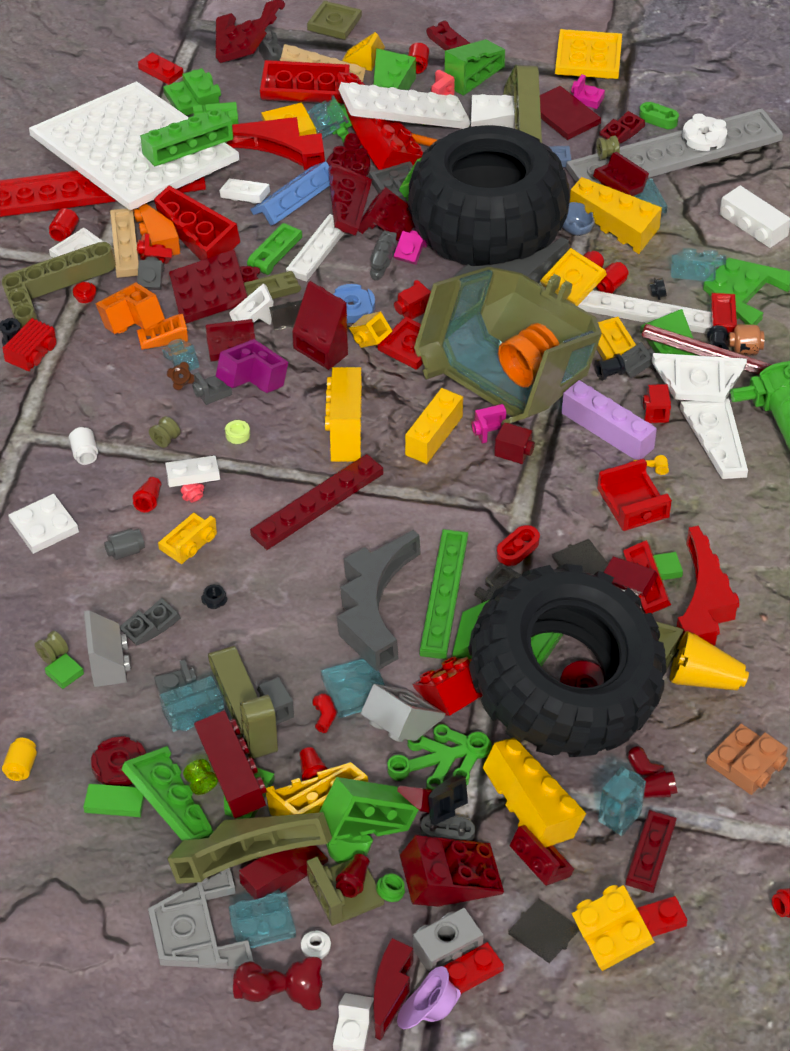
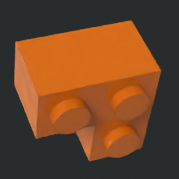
(130, 307)

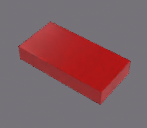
(724, 310)

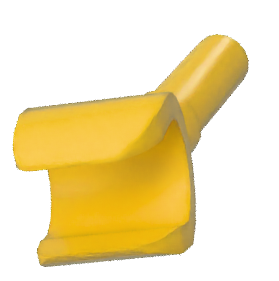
(660, 463)

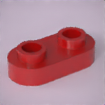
(514, 549)

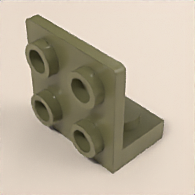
(335, 905)

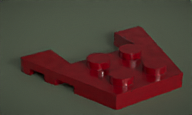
(244, 38)

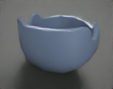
(578, 220)

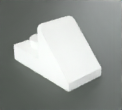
(254, 306)
(353, 1022)

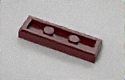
(651, 851)

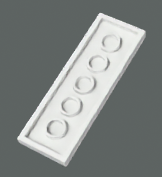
(404, 105)

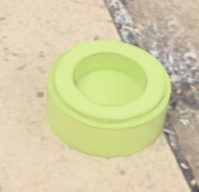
(237, 431)

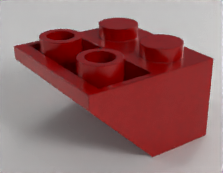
(449, 686)

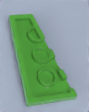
(673, 322)

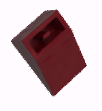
(321, 327)
(449, 871)

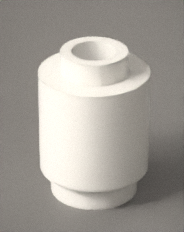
(83, 445)

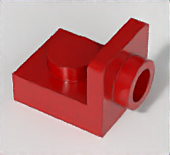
(157, 250)

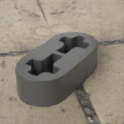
(449, 828)

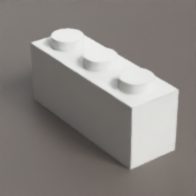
(755, 216)

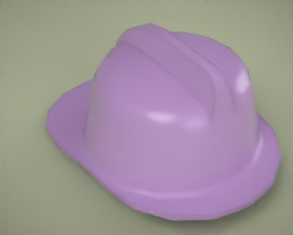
(430, 1001)

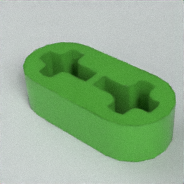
(659, 115)

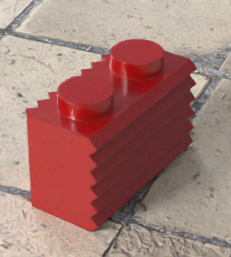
(30, 344)

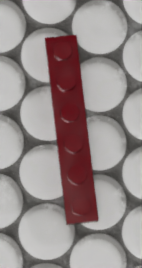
(316, 502)

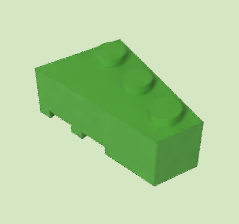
(473, 64)
(394, 70)

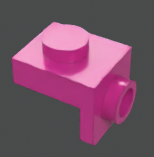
(409, 247)
(488, 420)

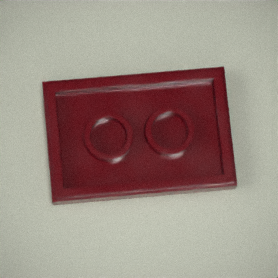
(566, 113)

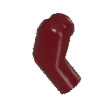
(641, 763)

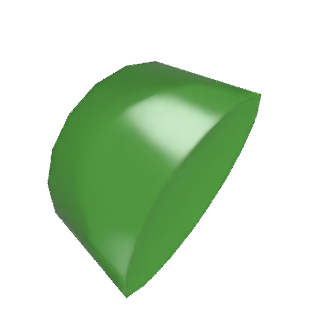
(346, 848)

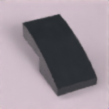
(447, 798)

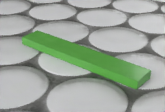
(444, 594)

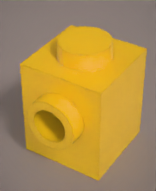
(370, 329)

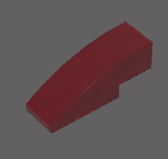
(278, 870)
(391, 985)

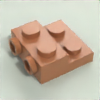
(748, 758)

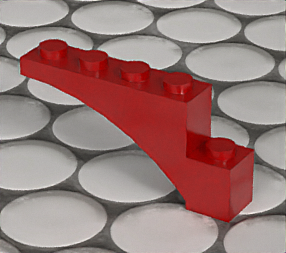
(280, 138)
(713, 597)

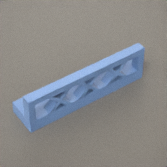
(294, 193)

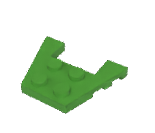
(745, 281)

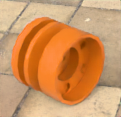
(523, 353)

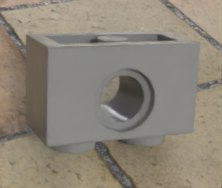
(454, 925)

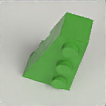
(365, 808)

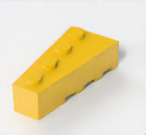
(618, 213)
(344, 413)
(532, 793)

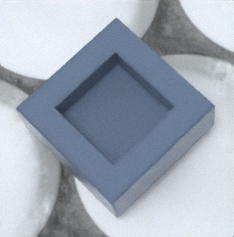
(563, 153)

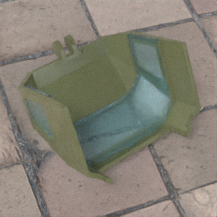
(486, 307)

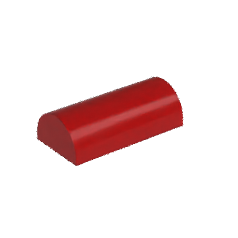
(301, 81)

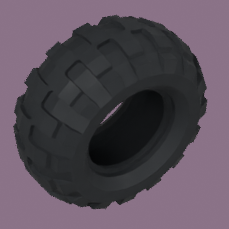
(536, 704)

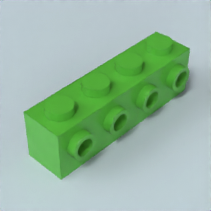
(186, 137)

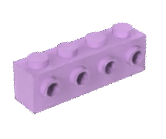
(609, 420)

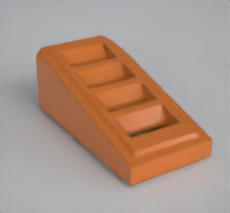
(169, 330)

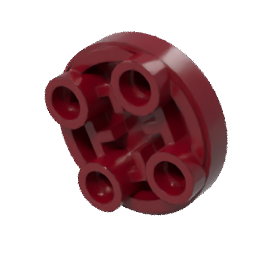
(352, 159)

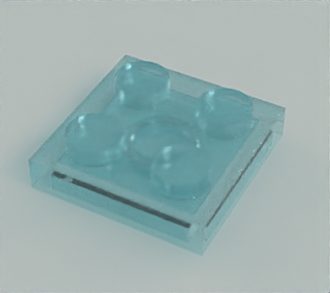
(350, 685)

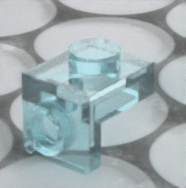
(181, 351)

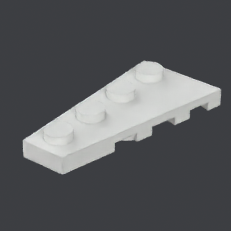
(718, 435)

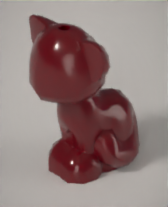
(300, 982)

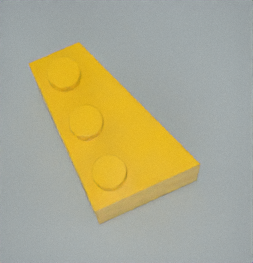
(310, 794)

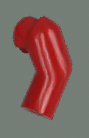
(328, 712)

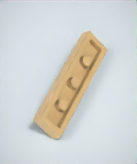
(295, 54)
(124, 242)

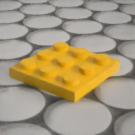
(588, 54)

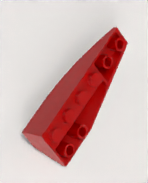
(385, 140)

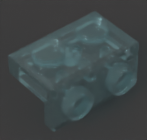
(696, 265)

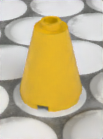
(706, 666)

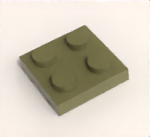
(334, 20)

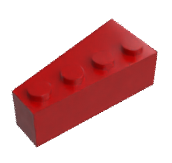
(197, 225)

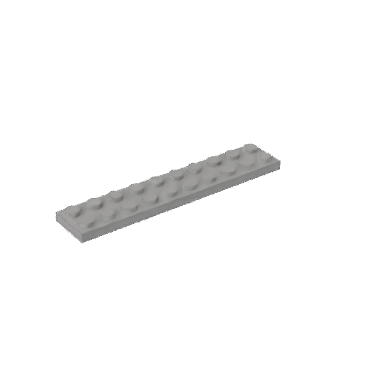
(672, 152)

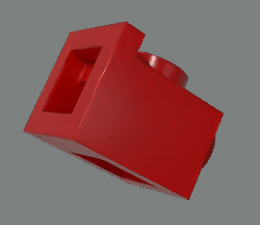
(412, 301)
(657, 404)

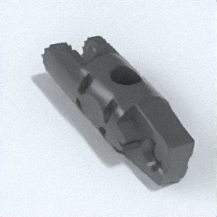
(382, 254)

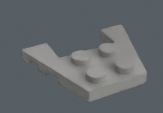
(185, 929)

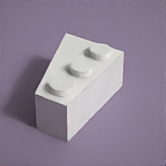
(493, 110)

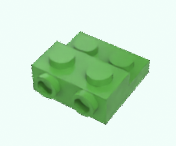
(195, 89)

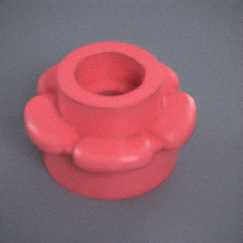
(192, 492)

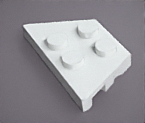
(698, 376)

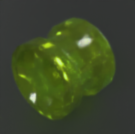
(200, 777)

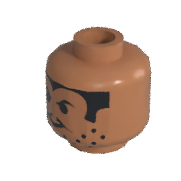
(746, 339)

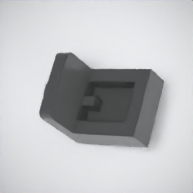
(150, 273)

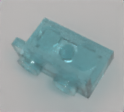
(262, 920)

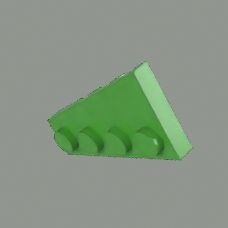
(164, 789)

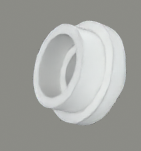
(316, 951)

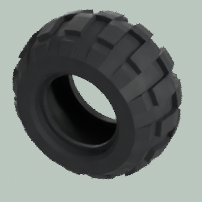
(488, 195)

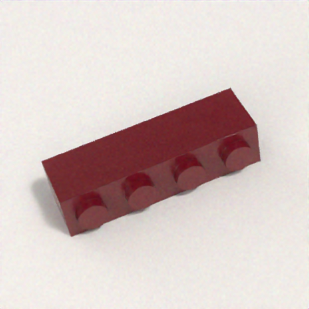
(230, 764)

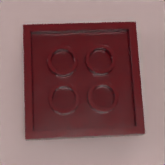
(208, 286)

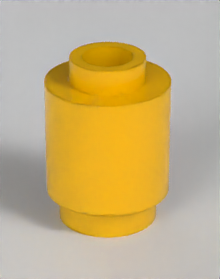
(19, 759)

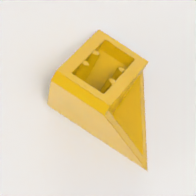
(364, 52)

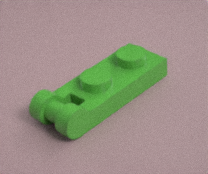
(274, 248)

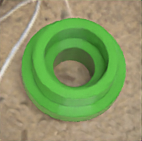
(391, 887)

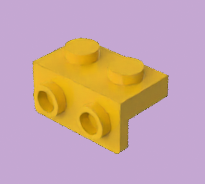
(188, 537)

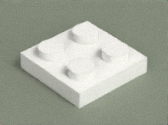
(43, 523)

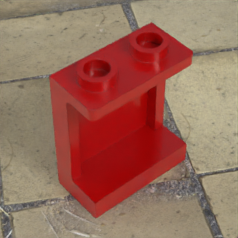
(632, 495)

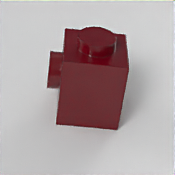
(514, 443)

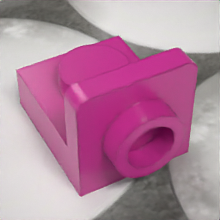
(587, 94)

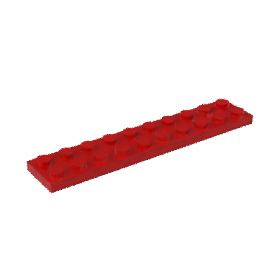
(58, 192)

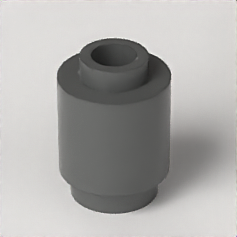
(124, 543)

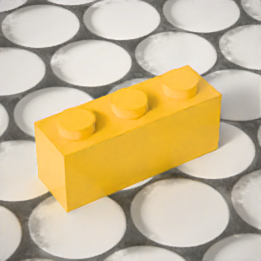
(434, 425)

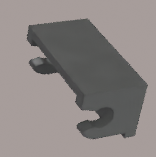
(270, 48)

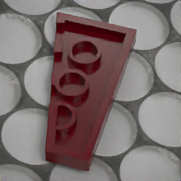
(348, 197)

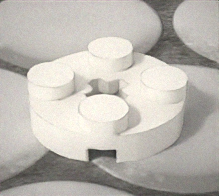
(714, 128)

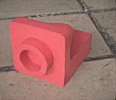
(443, 83)

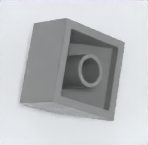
(106, 650)
(400, 712)

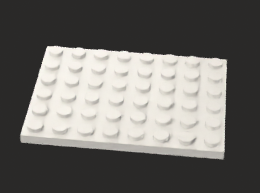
(105, 145)

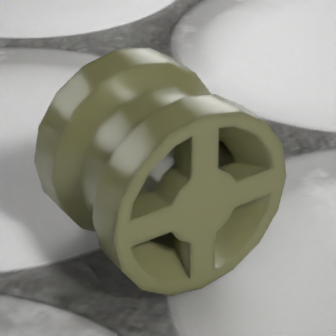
(606, 147)
(164, 431)
(51, 647)

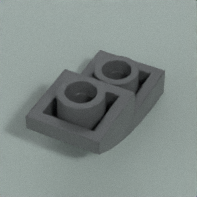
(153, 622)

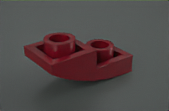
(624, 128)

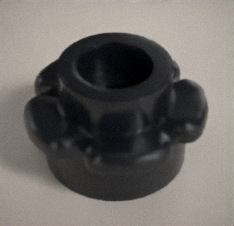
(658, 288)
(214, 596)

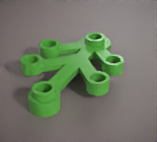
(441, 755)

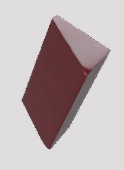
(416, 796)

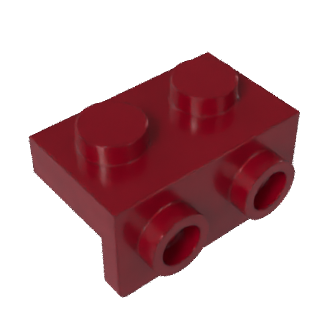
(622, 175)
(228, 335)
(544, 862)

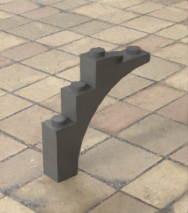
(368, 577)

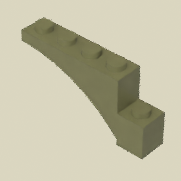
(244, 840)

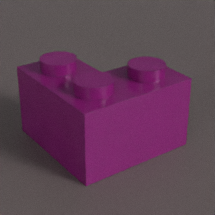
(252, 364)

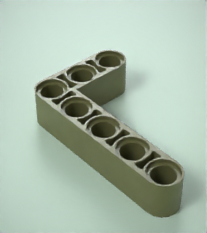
(524, 86)
(54, 275)
(252, 713)

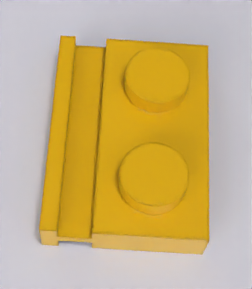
(614, 338)

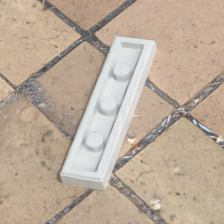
(315, 250)

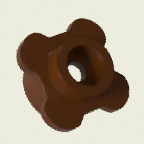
(174, 373)

